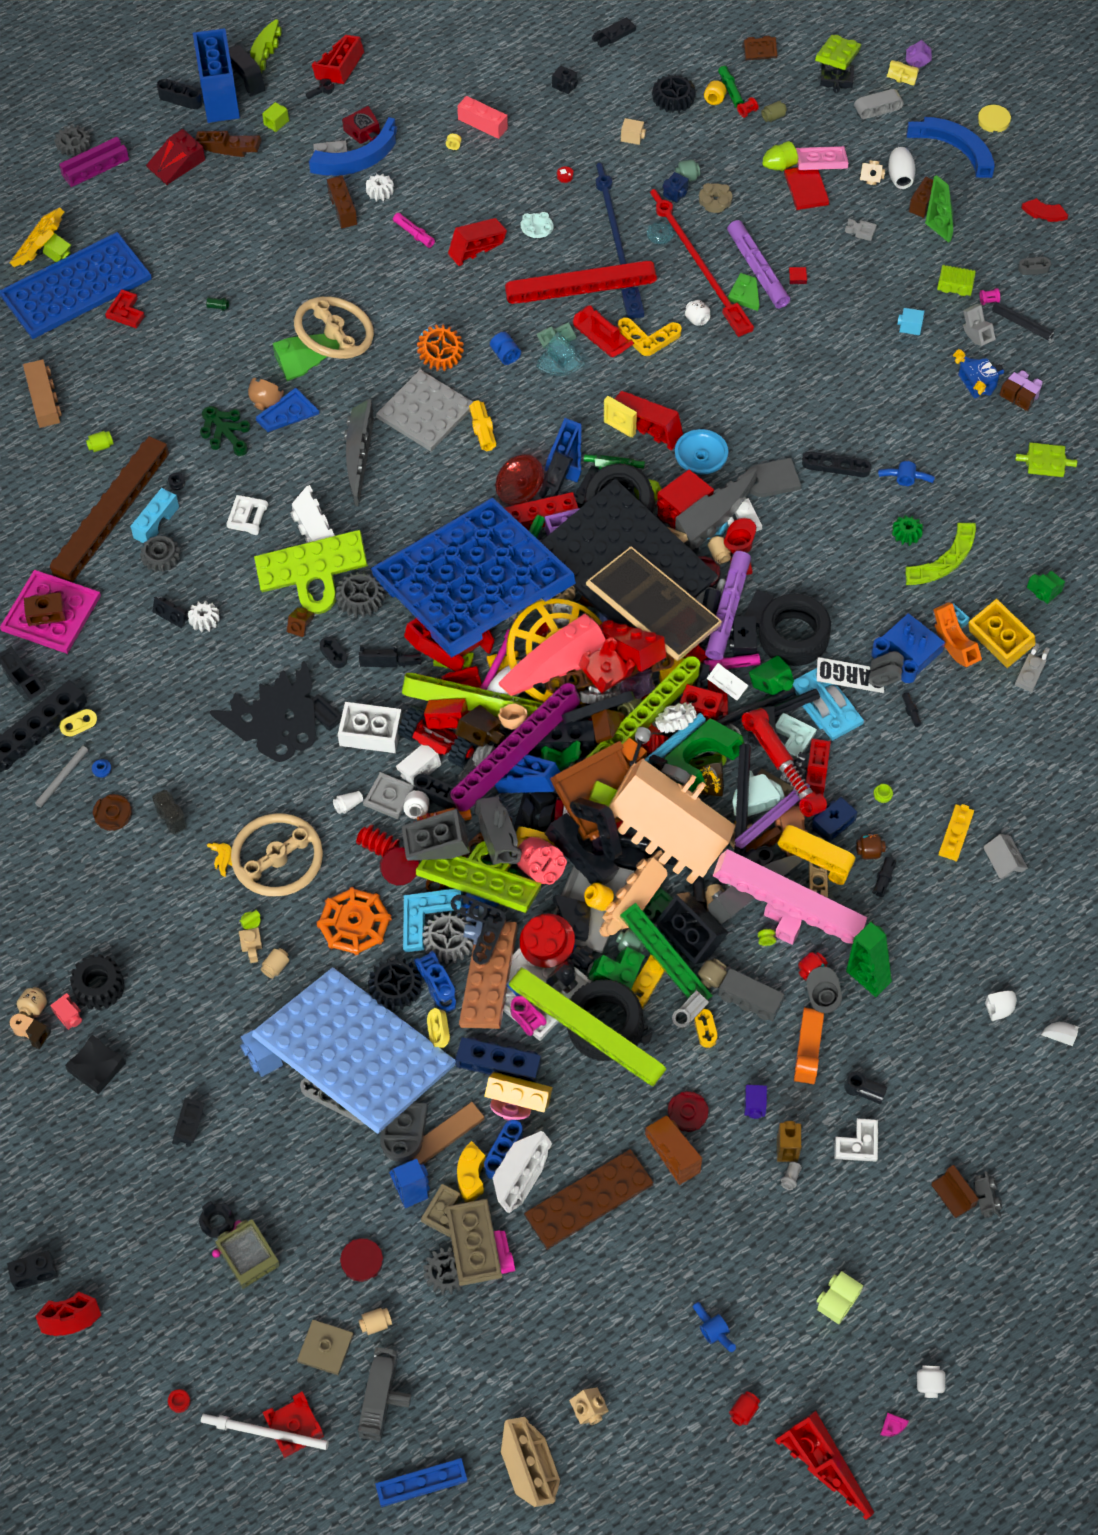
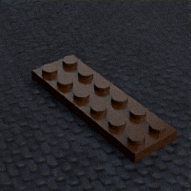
(588, 1199)

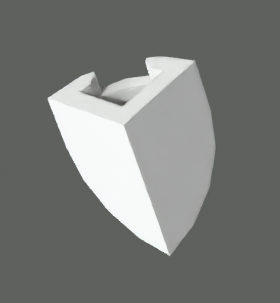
(1001, 1004)
(1061, 1032)

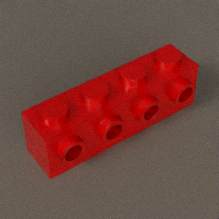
(526, 512)

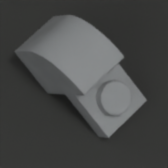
(976, 327)

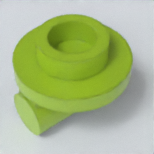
(250, 920)

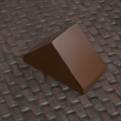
(606, 724)

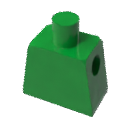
(772, 676)

